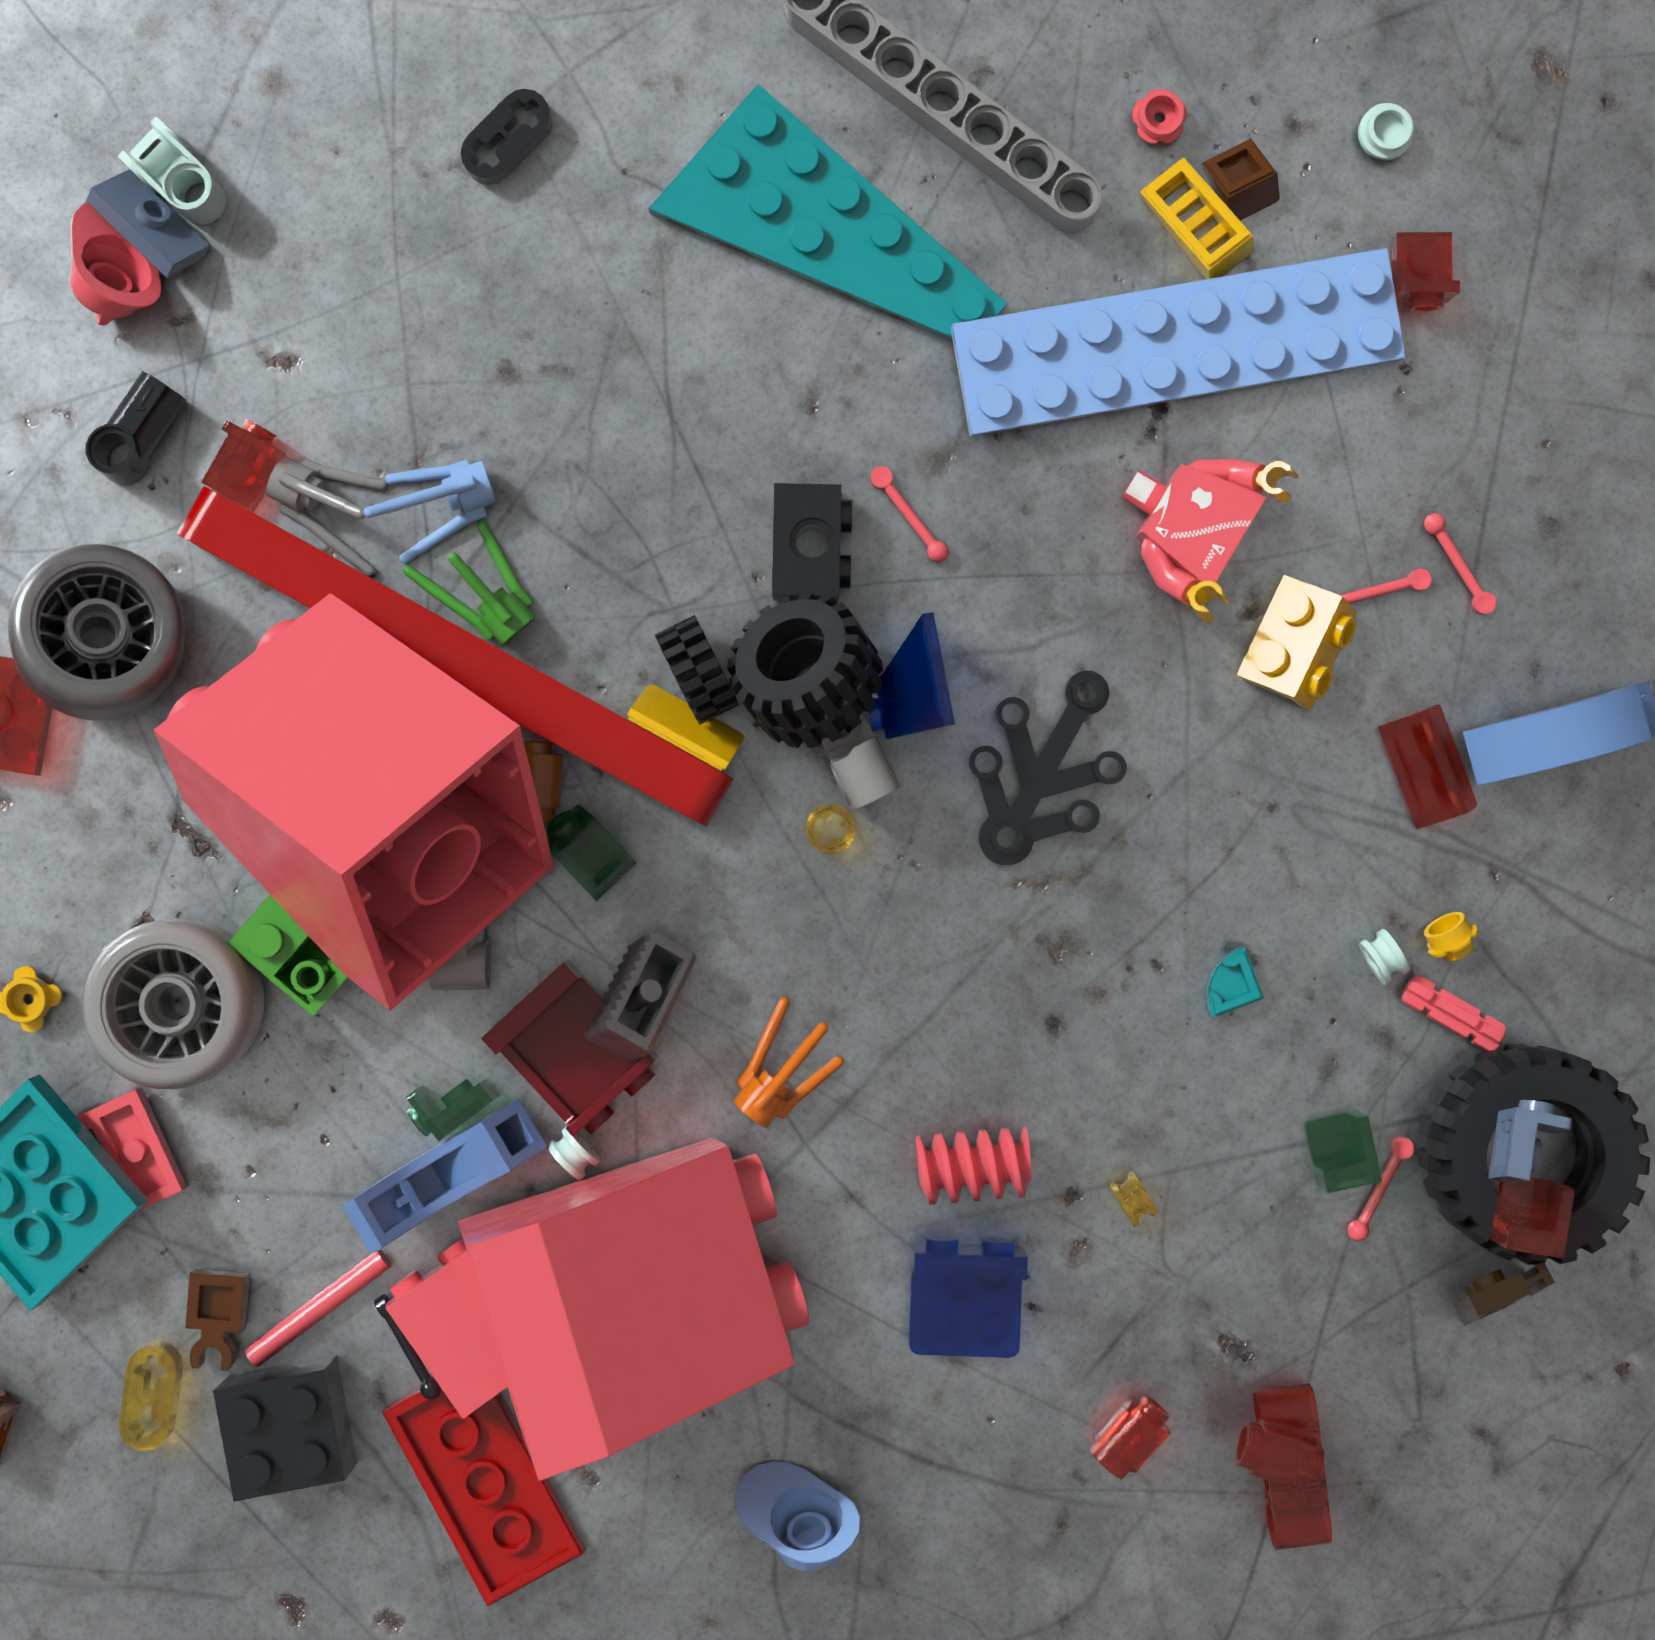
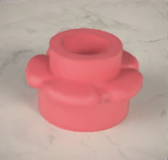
(1159, 102)

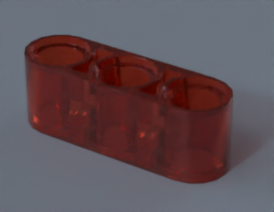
(1294, 1515)

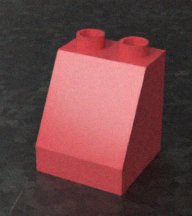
(362, 794)
(633, 1300)

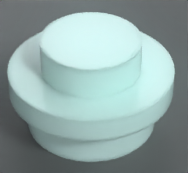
(1386, 131)

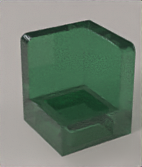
(1342, 1151)

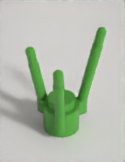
(502, 612)

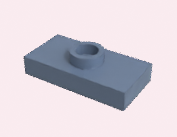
(147, 223)

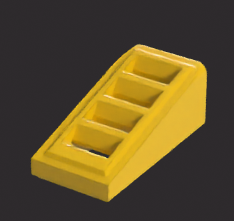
(1225, 257)

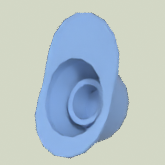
(797, 1515)

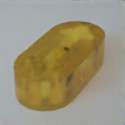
(138, 1394)

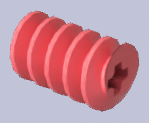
(974, 1165)

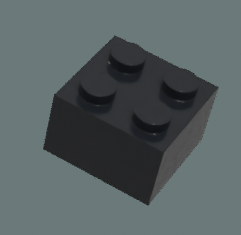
(285, 1428)

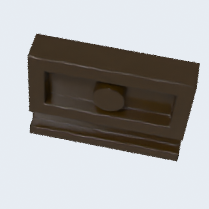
(1496, 1292)

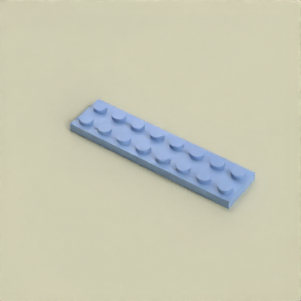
(1177, 342)

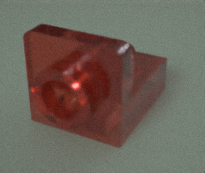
(1423, 270)
(244, 464)

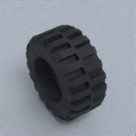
(1604, 1131)

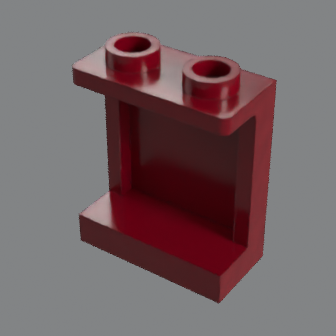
(550, 1050)

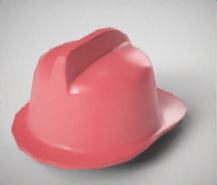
(108, 270)

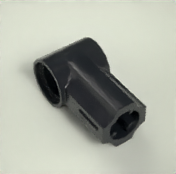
(140, 423)

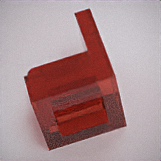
(1533, 1216)

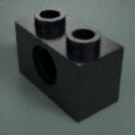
(805, 508)

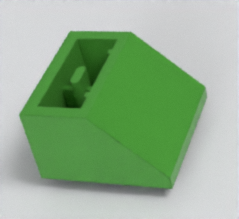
(288, 956)

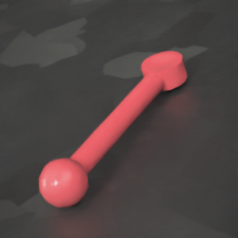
(882, 479)
(1417, 580)
(1482, 601)
(1401, 1149)

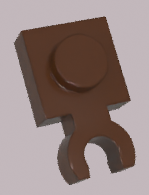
(216, 1307)

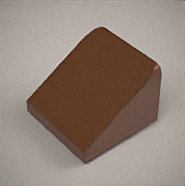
(1243, 179)

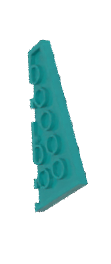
(807, 211)

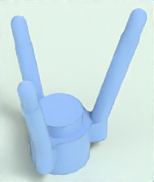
(463, 485)

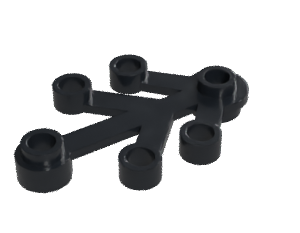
(1040, 776)

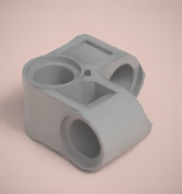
(860, 766)

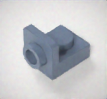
(1515, 1144)

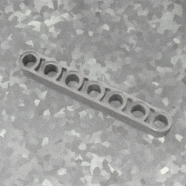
(955, 125)

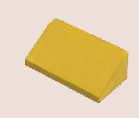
(676, 723)

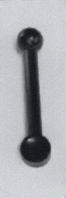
(429, 1387)

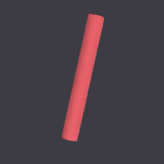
(317, 1308)

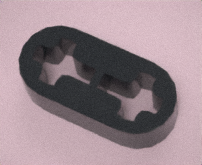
(497, 127)

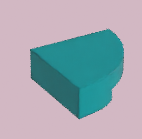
(1232, 984)

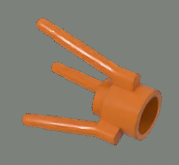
(765, 1095)

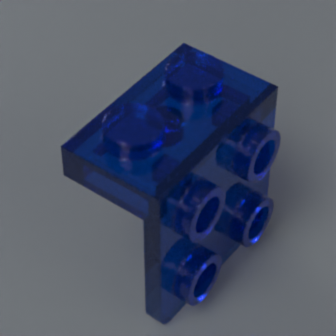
(966, 1297)

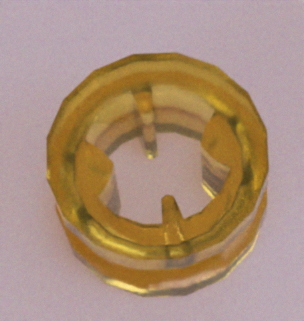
(836, 844)
(1133, 1199)

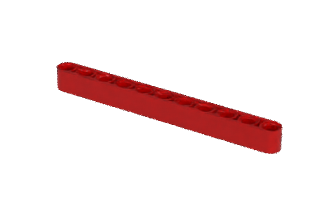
(482, 668)

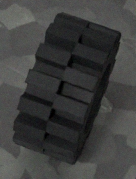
(696, 670)

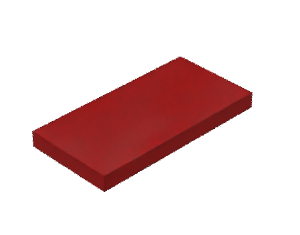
(485, 1491)

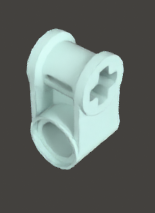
(171, 170)

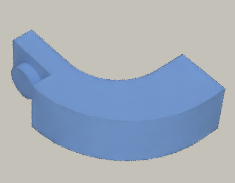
(1562, 734)
(444, 1175)

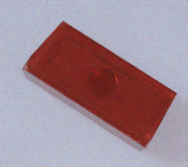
(1428, 766)

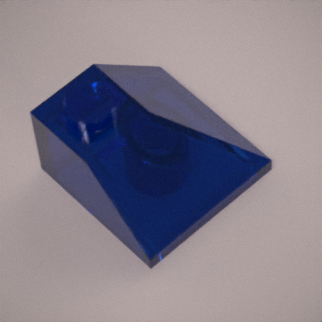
(914, 687)

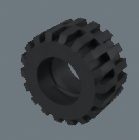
(825, 696)

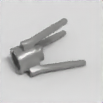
(300, 487)

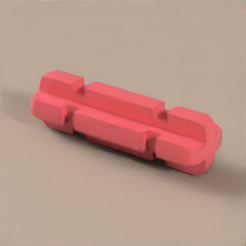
(1453, 1013)

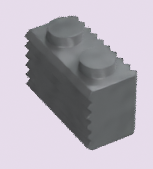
(640, 997)

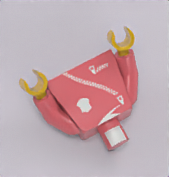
(1200, 522)

